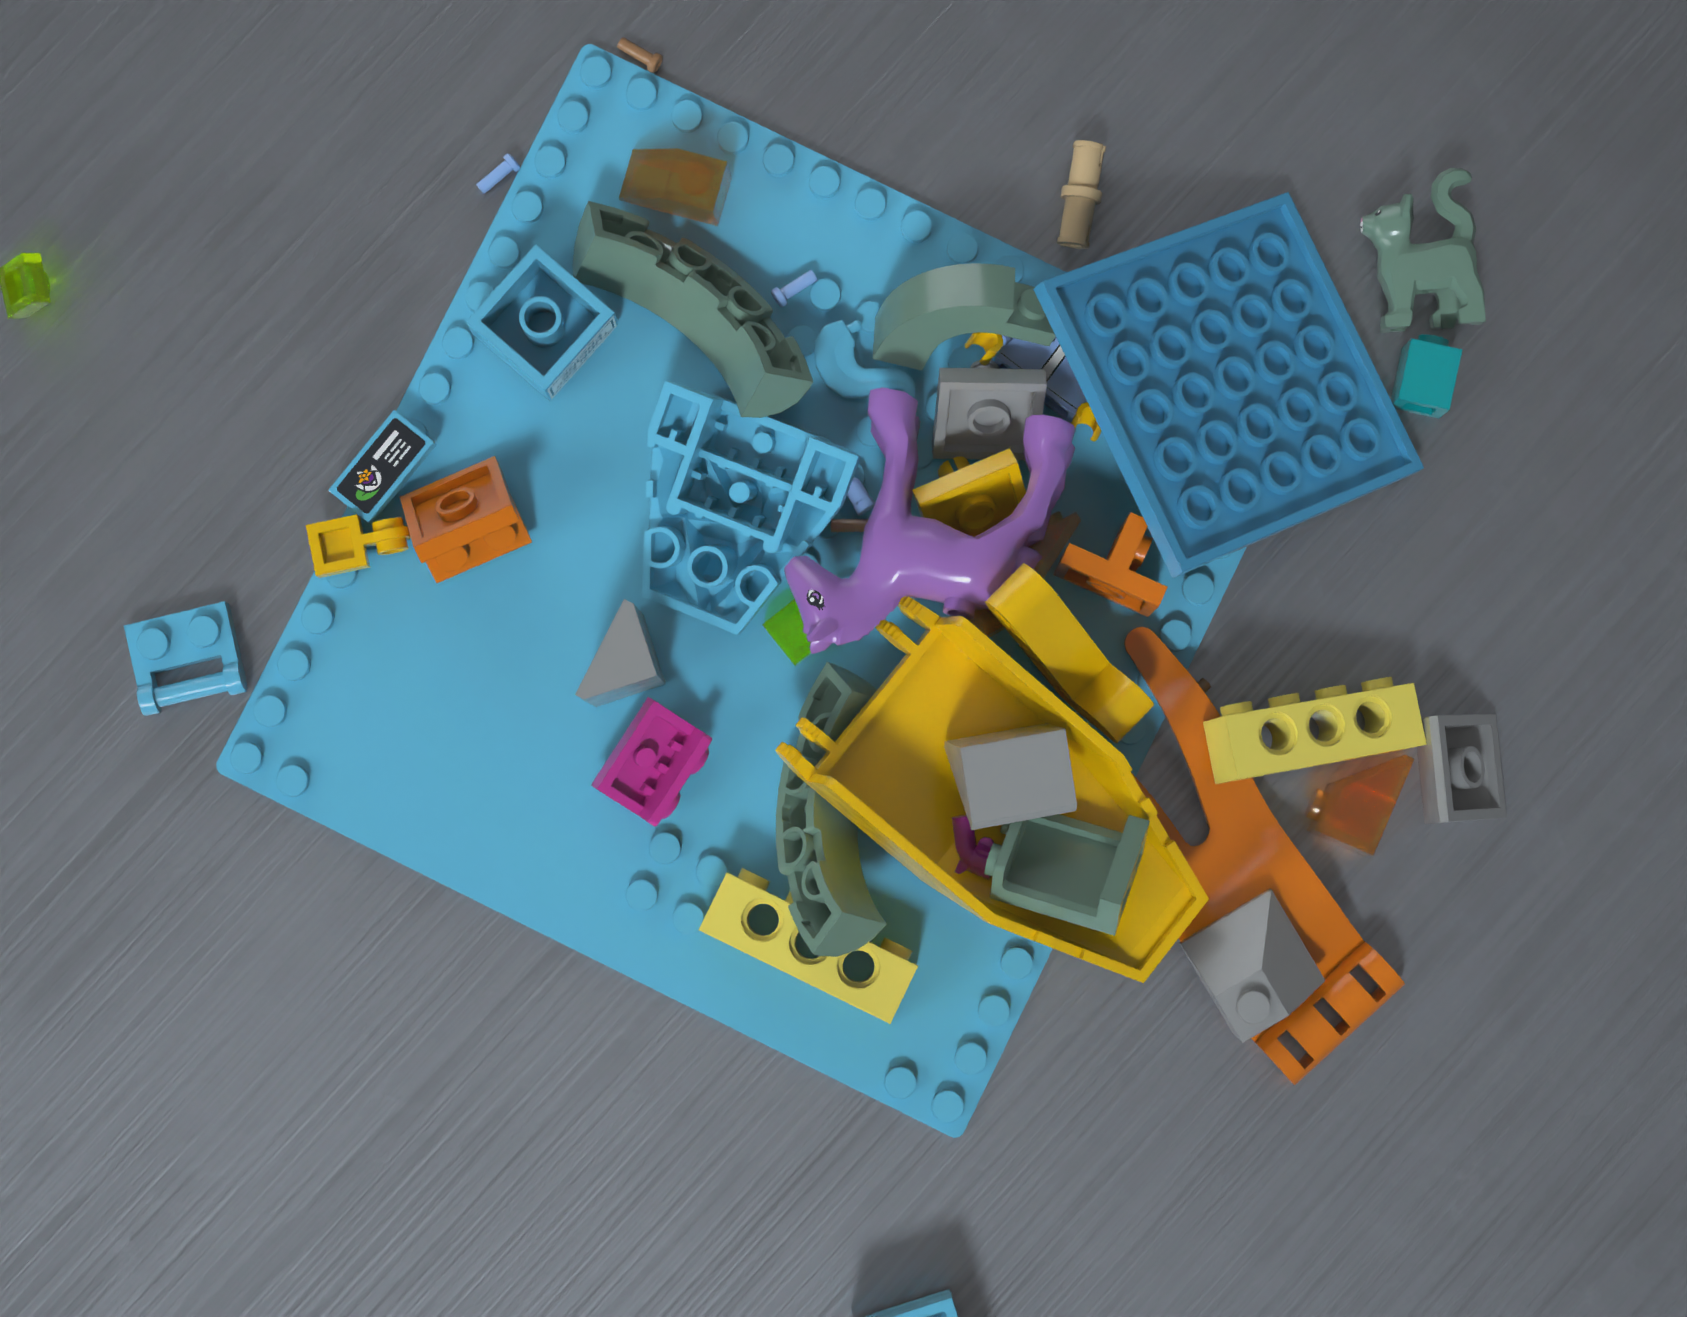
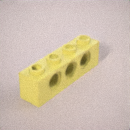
(1390, 726)
(729, 922)

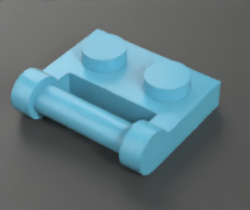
(180, 642)

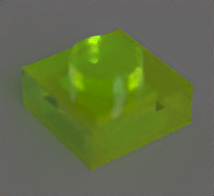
(24, 285)
(788, 633)

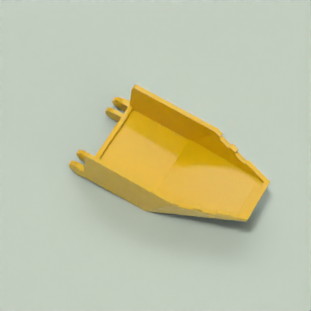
(900, 790)

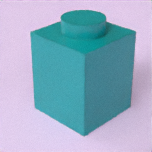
(1426, 376)

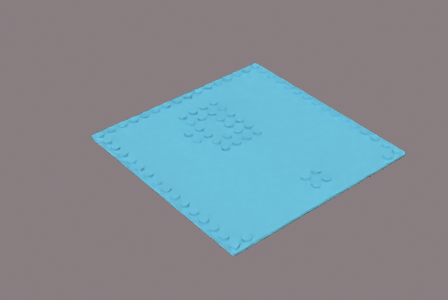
(451, 707)

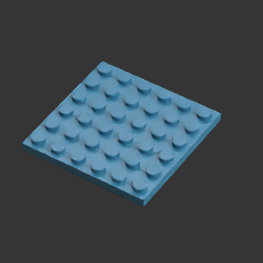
(1228, 381)

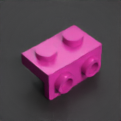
(653, 762)

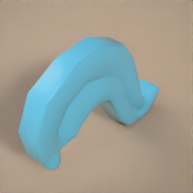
(840, 370)

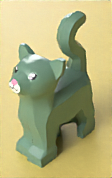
(1435, 268)

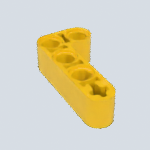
(1067, 654)

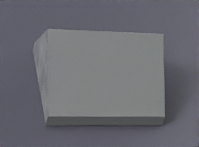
(623, 662)
(1461, 769)
(1013, 774)

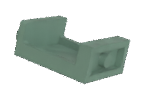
(1068, 868)

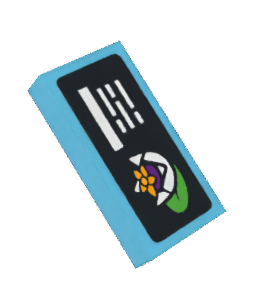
(382, 467)

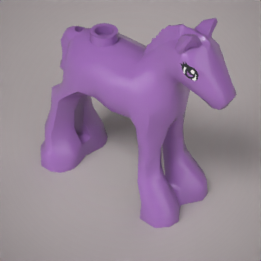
(920, 554)

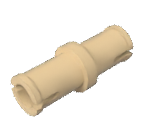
(1081, 194)

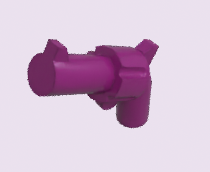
(972, 856)

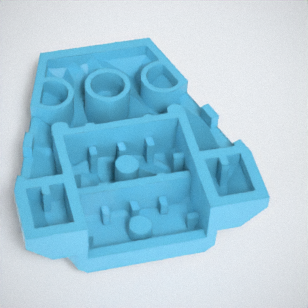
(732, 504)

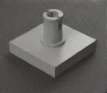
(985, 410)

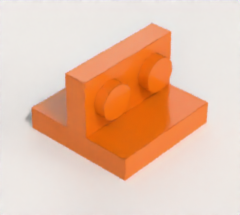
(464, 520)
(1116, 575)

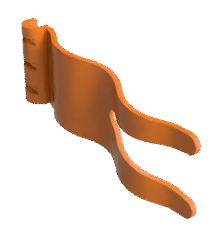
(1254, 854)

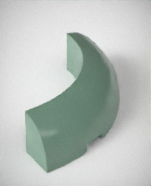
(698, 299)
(817, 841)

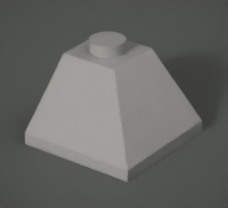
(1253, 965)

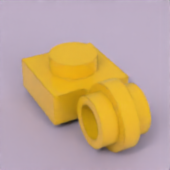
(341, 545)

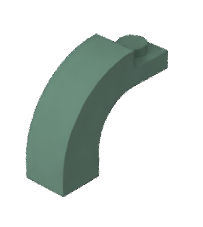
(956, 303)

